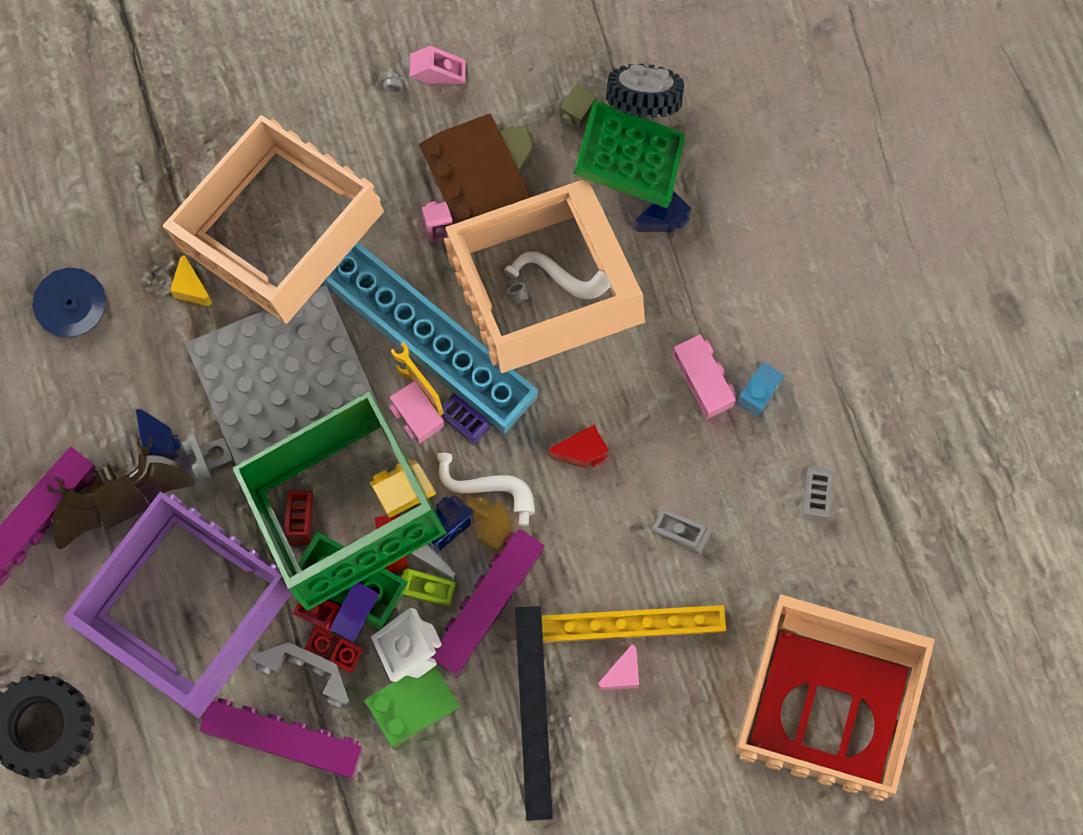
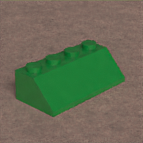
(385, 583)

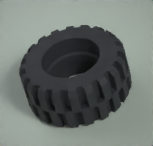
(75, 732)

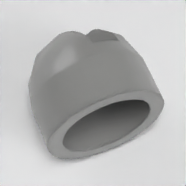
(518, 293)

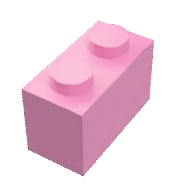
(416, 413)

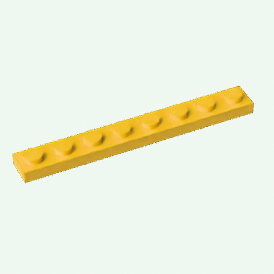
(633, 623)

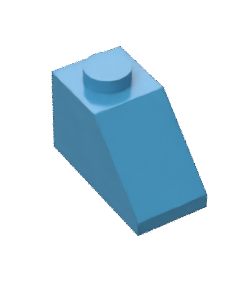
(760, 389)

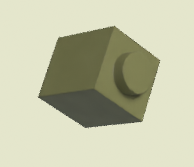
(576, 107)

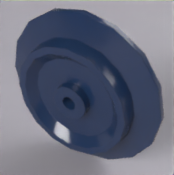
(66, 287)

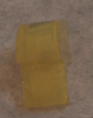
(496, 523)

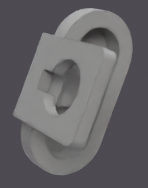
(202, 466)

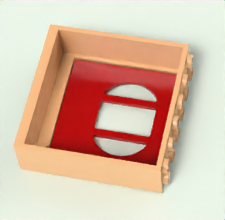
(861, 676)

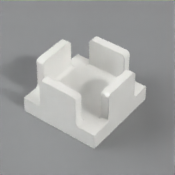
(407, 646)

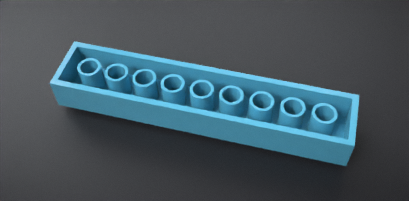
(431, 338)

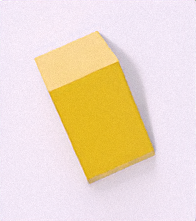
(187, 285)

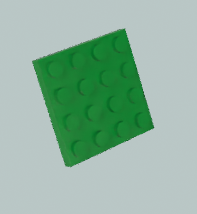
(630, 154)

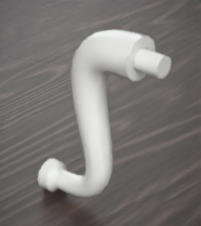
(583, 290)
(505, 483)

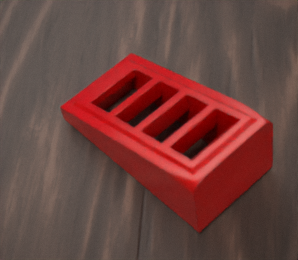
(298, 533)

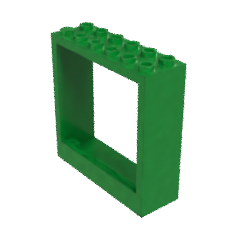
(361, 557)

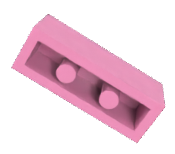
(704, 376)

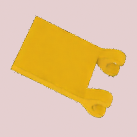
(415, 375)

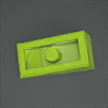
(428, 588)

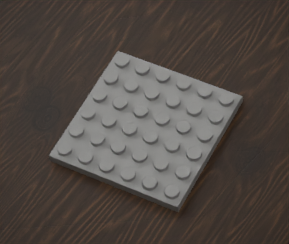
(277, 376)

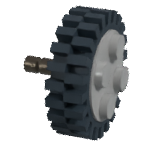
(645, 90)

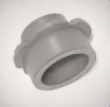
(392, 83)

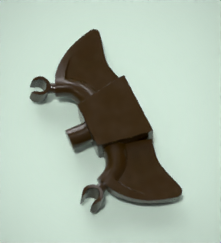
(115, 495)

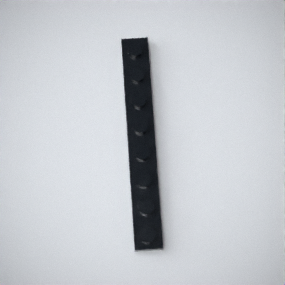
(533, 713)

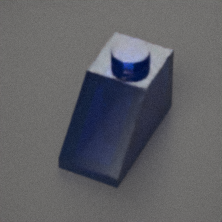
(664, 219)
(163, 438)

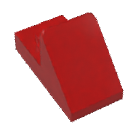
(320, 616)

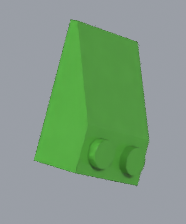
(411, 705)

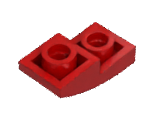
(333, 649)

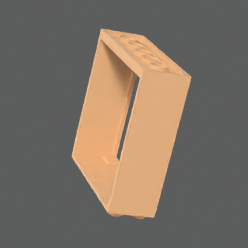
(231, 176)
(566, 330)

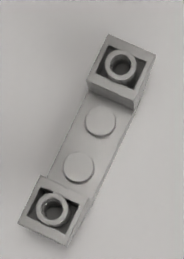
(273, 658)

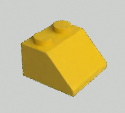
(395, 490)

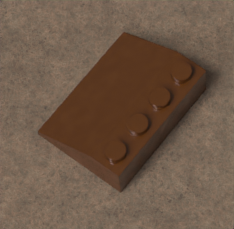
(474, 168)

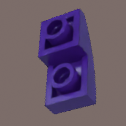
(354, 611)

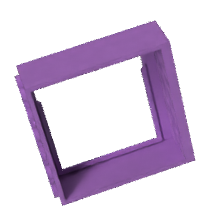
(90, 609)

